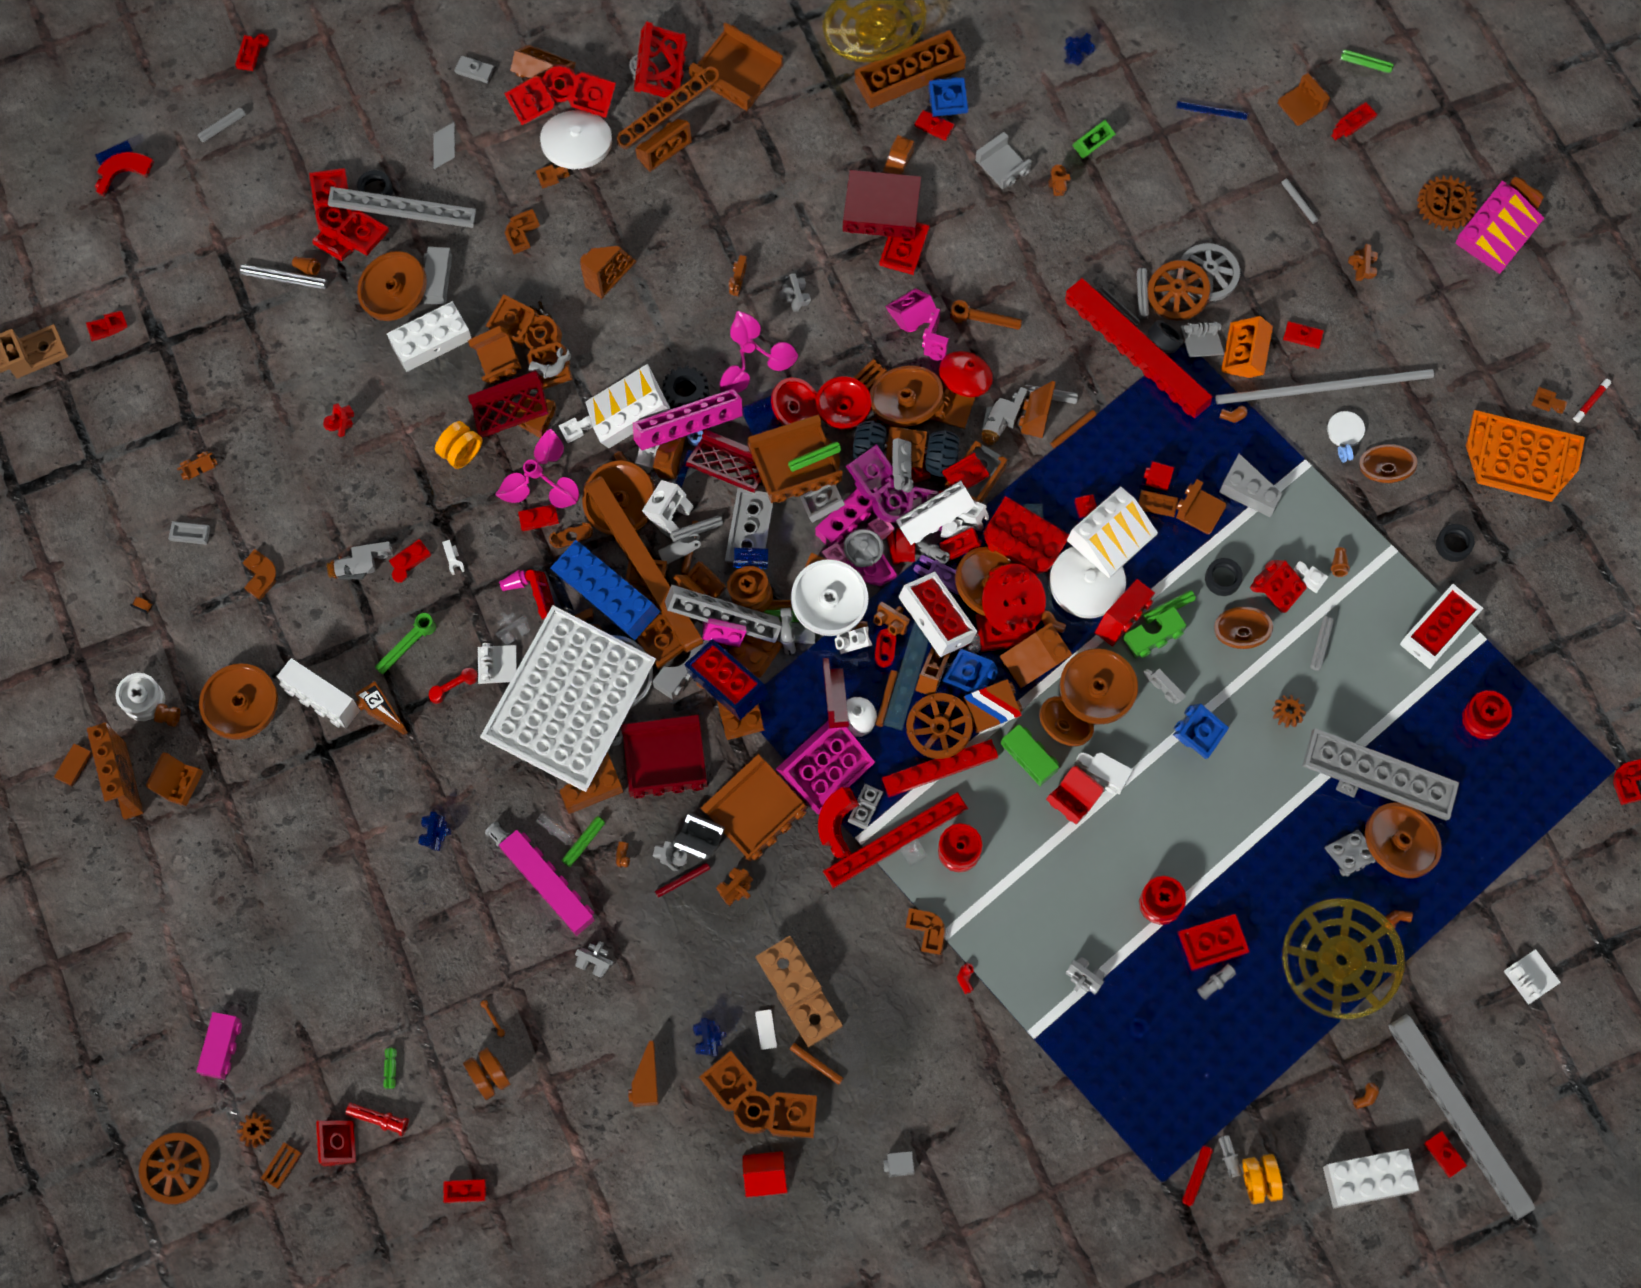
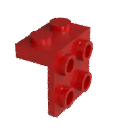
(1279, 584)
(1075, 795)

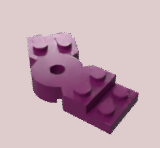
(876, 483)

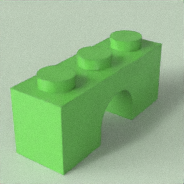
(1141, 642)

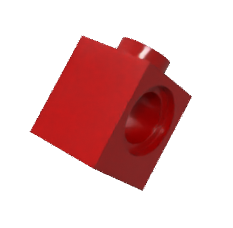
(1158, 476)

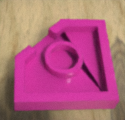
(878, 574)

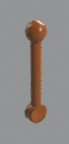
(500, 1032)

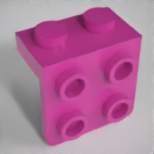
(933, 344)
(723, 632)

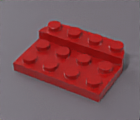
(1024, 537)

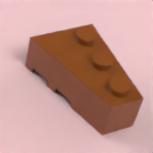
(603, 786)

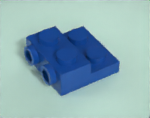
(948, 96)
(970, 672)
(1200, 730)

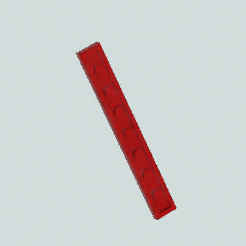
(894, 840)

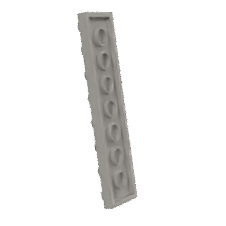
(1380, 774)

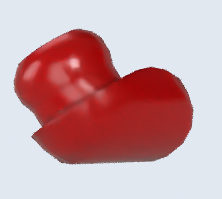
(963, 977)

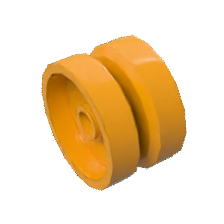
(458, 444)
(1262, 1179)

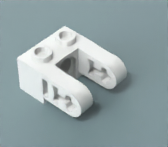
(663, 503)

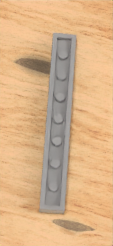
(401, 207)

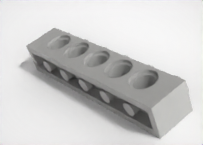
(704, 607)

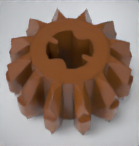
(1290, 704)
(259, 1136)

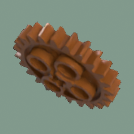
(1429, 200)

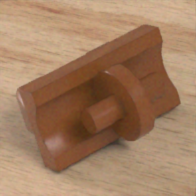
(1059, 180)
(1361, 263)
(892, 618)
(737, 888)

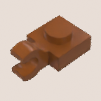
(549, 176)
(1546, 400)

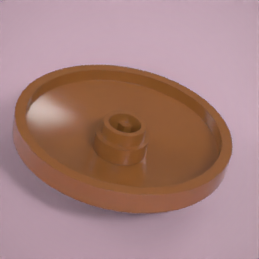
(392, 286)
(906, 396)
(631, 489)
(973, 574)
(1098, 686)
(238, 701)
(1403, 840)

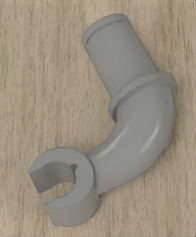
(551, 370)
(787, 636)

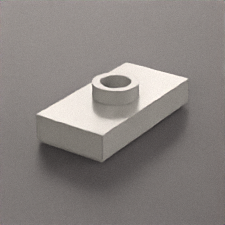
(474, 69)
(801, 633)

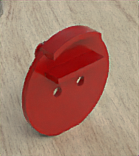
(1012, 584)

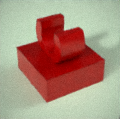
(1085, 505)

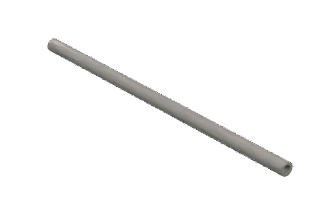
(1324, 386)

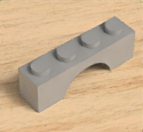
(671, 679)

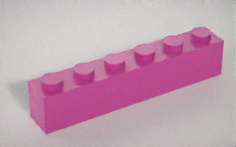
(546, 882)

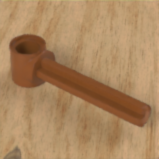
(982, 316)

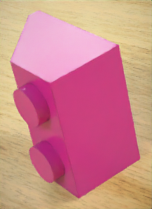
(912, 310)

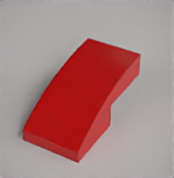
(106, 327)
(904, 551)

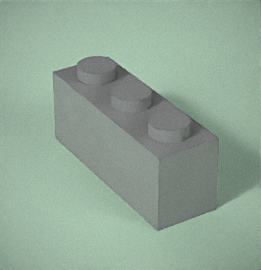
(437, 270)

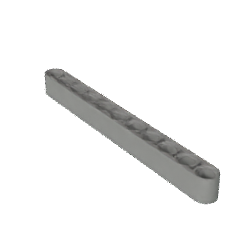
(1461, 1117)

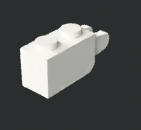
(1105, 771)

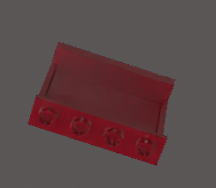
(881, 204)
(664, 756)

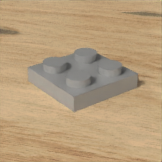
(822, 502)

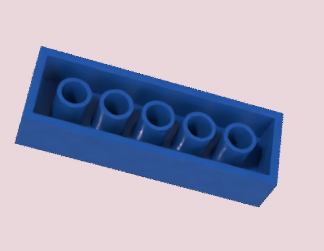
(605, 589)

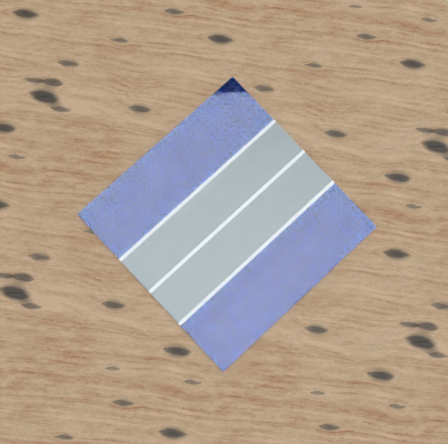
(1231, 827)

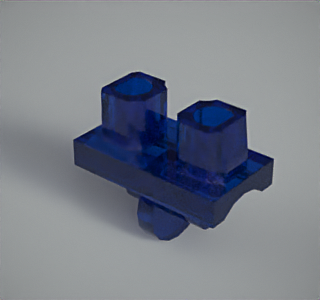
(1076, 46)
(751, 557)
(436, 831)
(711, 1037)

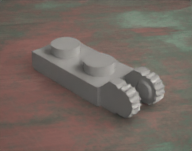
(902, 465)

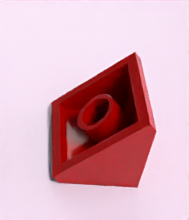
(335, 1142)
(764, 1174)

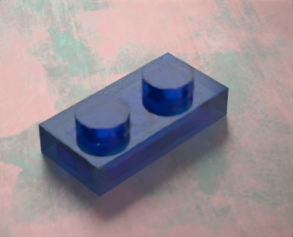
(120, 148)

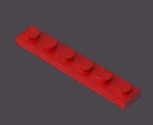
(939, 768)

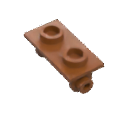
(190, 468)

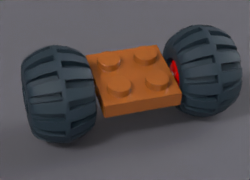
(941, 449)

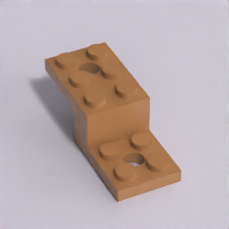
(24, 353)
(799, 991)

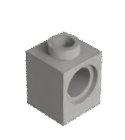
(899, 1164)

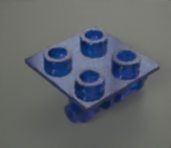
(760, 416)

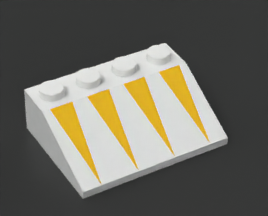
(624, 403)
(1113, 532)

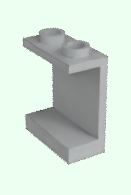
(1002, 161)

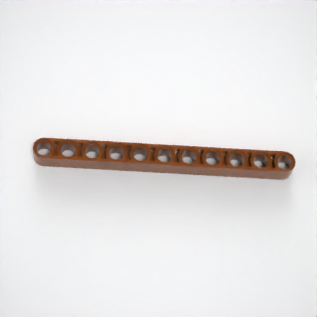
(641, 561)

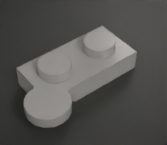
(1161, 681)

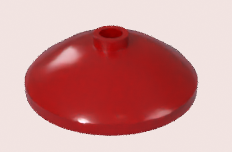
(965, 374)
(843, 392)
(798, 396)

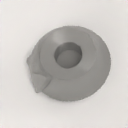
(863, 547)

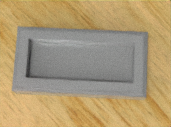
(189, 532)

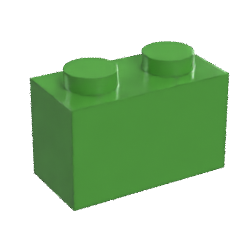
(1093, 139)

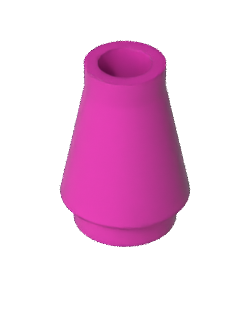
(514, 581)

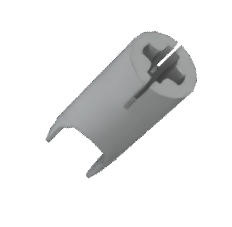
(679, 548)

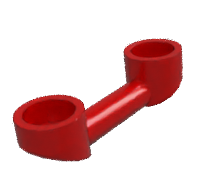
(468, 675)

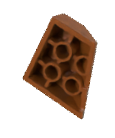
(604, 268)

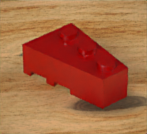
(1124, 612)

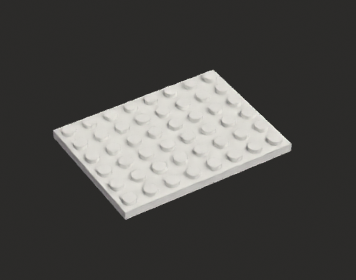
(568, 698)

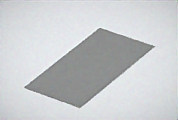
(444, 145)

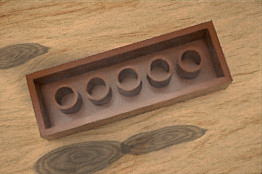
(910, 69)

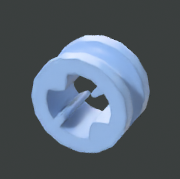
(694, 442)
(1345, 453)

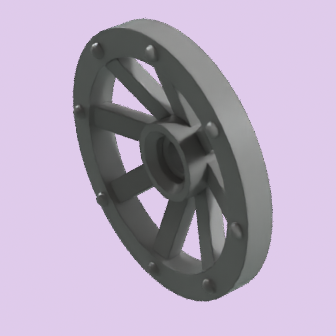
(1216, 269)

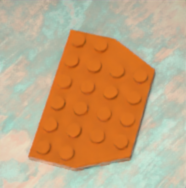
(1522, 455)

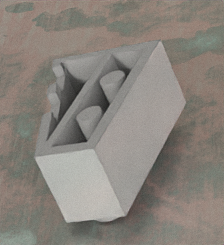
(1250, 487)

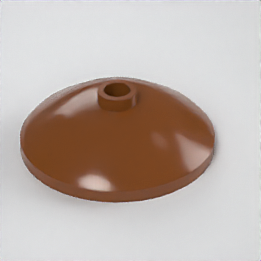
(1388, 463)
(1243, 627)
(1063, 724)

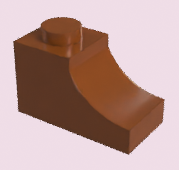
(899, 156)

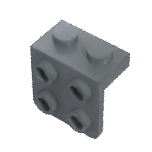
(699, 836)

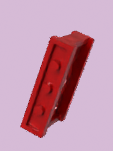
(642, 75)

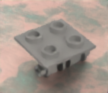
(1202, 339)
(1350, 853)

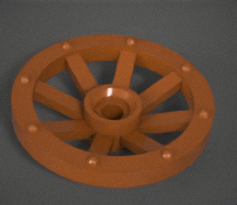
(1179, 293)
(939, 721)
(179, 1170)

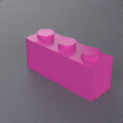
(219, 1045)

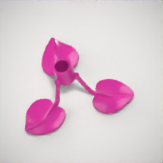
(743, 332)
(515, 488)

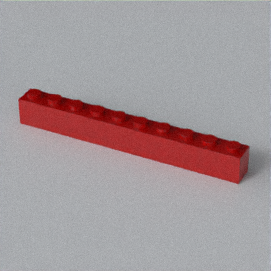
(1138, 348)

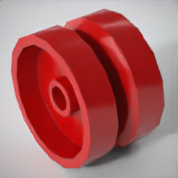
(1486, 714)
(970, 847)
(1162, 888)

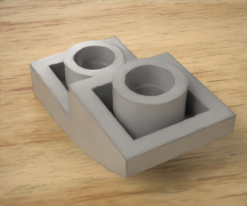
(868, 803)

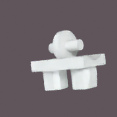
(853, 640)

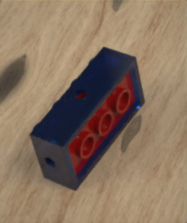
(726, 679)

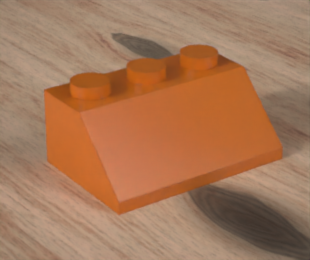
(1247, 347)

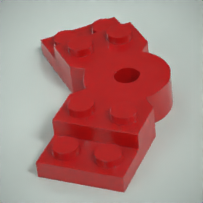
(539, 93)
(352, 228)

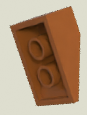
(1037, 410)
(1035, 655)

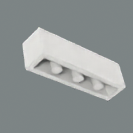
(936, 513)

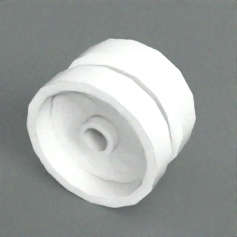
(139, 696)

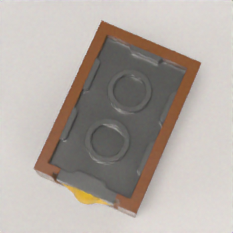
(994, 465)

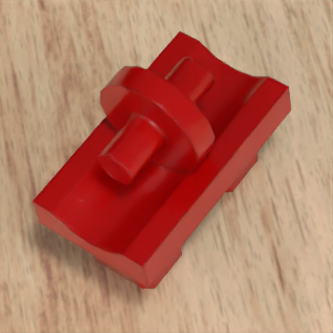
(339, 420)

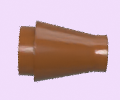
(307, 265)
(1340, 564)

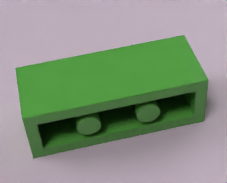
(1030, 754)

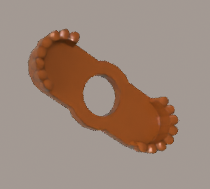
(583, 533)

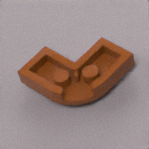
(517, 227)
(264, 574)
(932, 925)

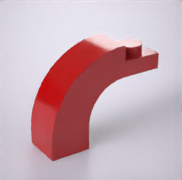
(122, 163)
(830, 820)

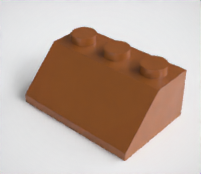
(533, 61)
(664, 144)

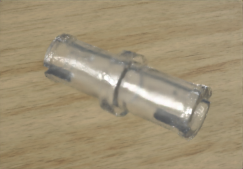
(555, 828)

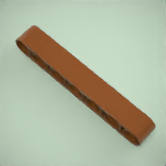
(672, 100)

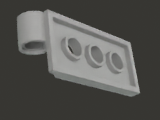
(742, 517)

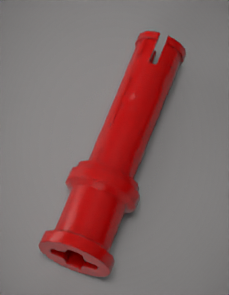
(386, 1121)

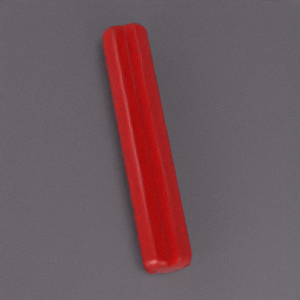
(1197, 1176)

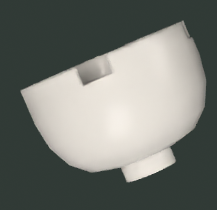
(861, 716)

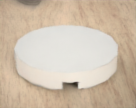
(1345, 428)

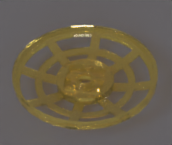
(870, 35)
(1353, 953)

